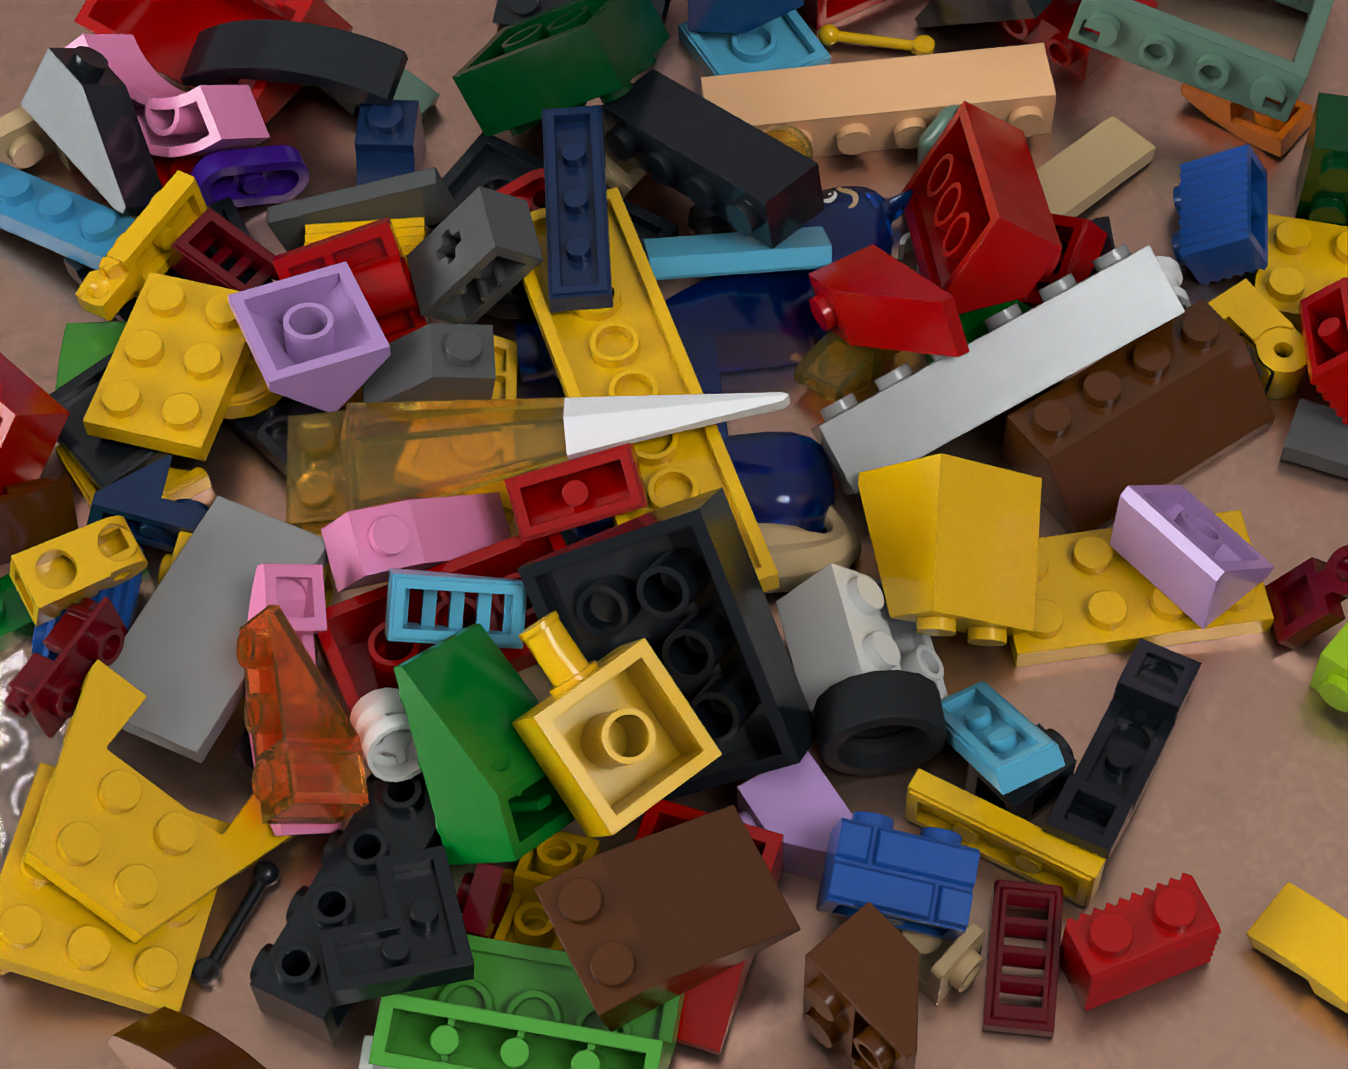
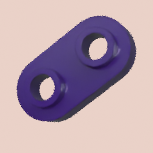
(252, 175)

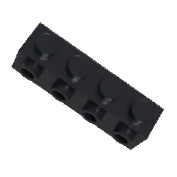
(714, 158)
(290, 974)

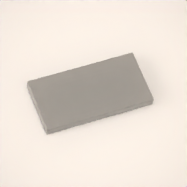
(189, 629)

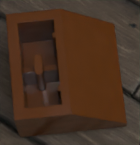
(864, 992)

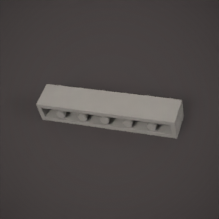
(1003, 366)

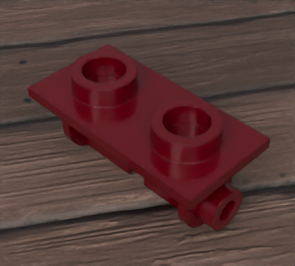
(54, 687)

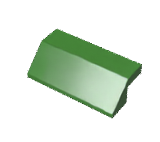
(517, 1015)

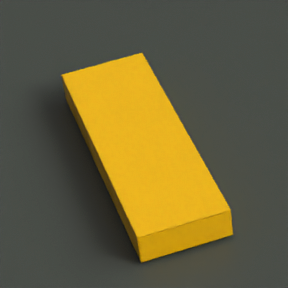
(1004, 837)

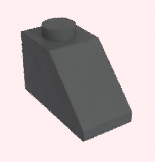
(436, 365)

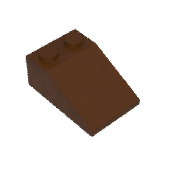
(665, 913)

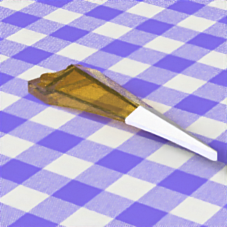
(449, 447)

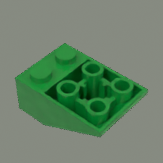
(478, 772)

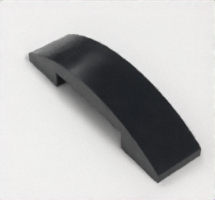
(297, 53)
(1124, 749)

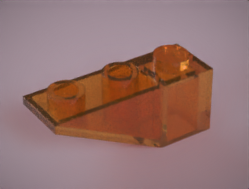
(301, 738)

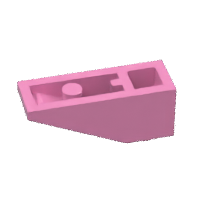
(410, 536)

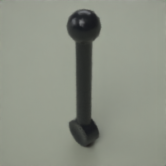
(207, 969)

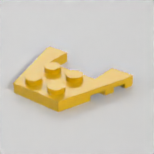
(120, 837)

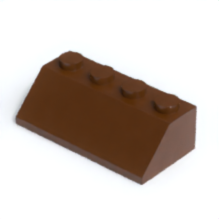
(1139, 418)

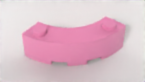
(175, 120)

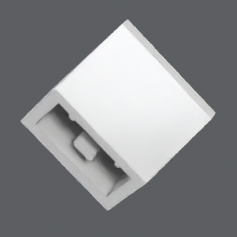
(843, 628)

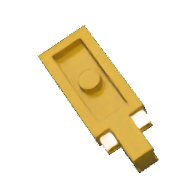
(142, 247)

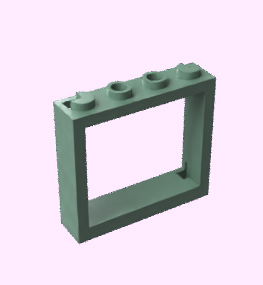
(1202, 55)

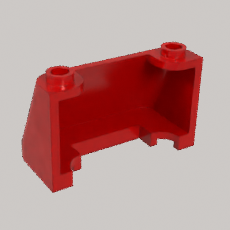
(170, 28)

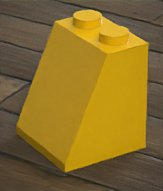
(956, 545)

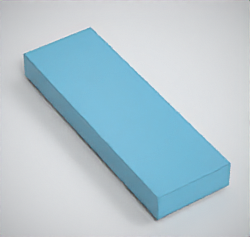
(735, 254)
(998, 738)

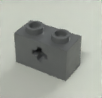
(474, 257)

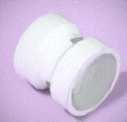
(385, 735)

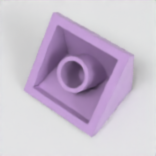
(312, 335)
(1185, 550)

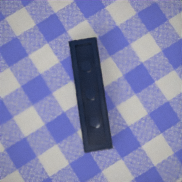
(576, 209)

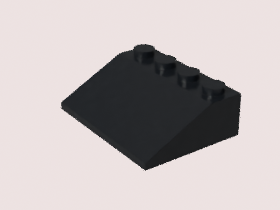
(700, 606)

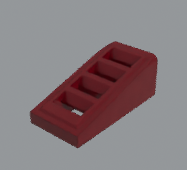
(214, 230)
(1027, 913)

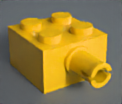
(611, 729)

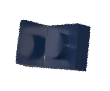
(148, 515)

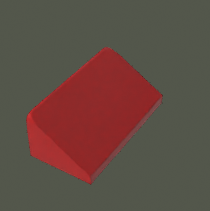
(577, 492)

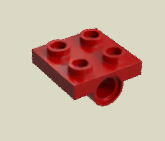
(377, 266)

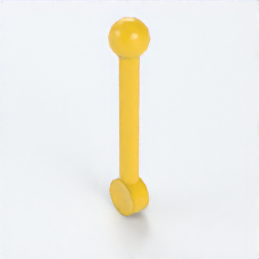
(921, 45)

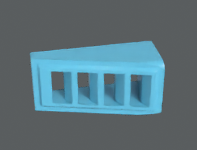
(402, 580)

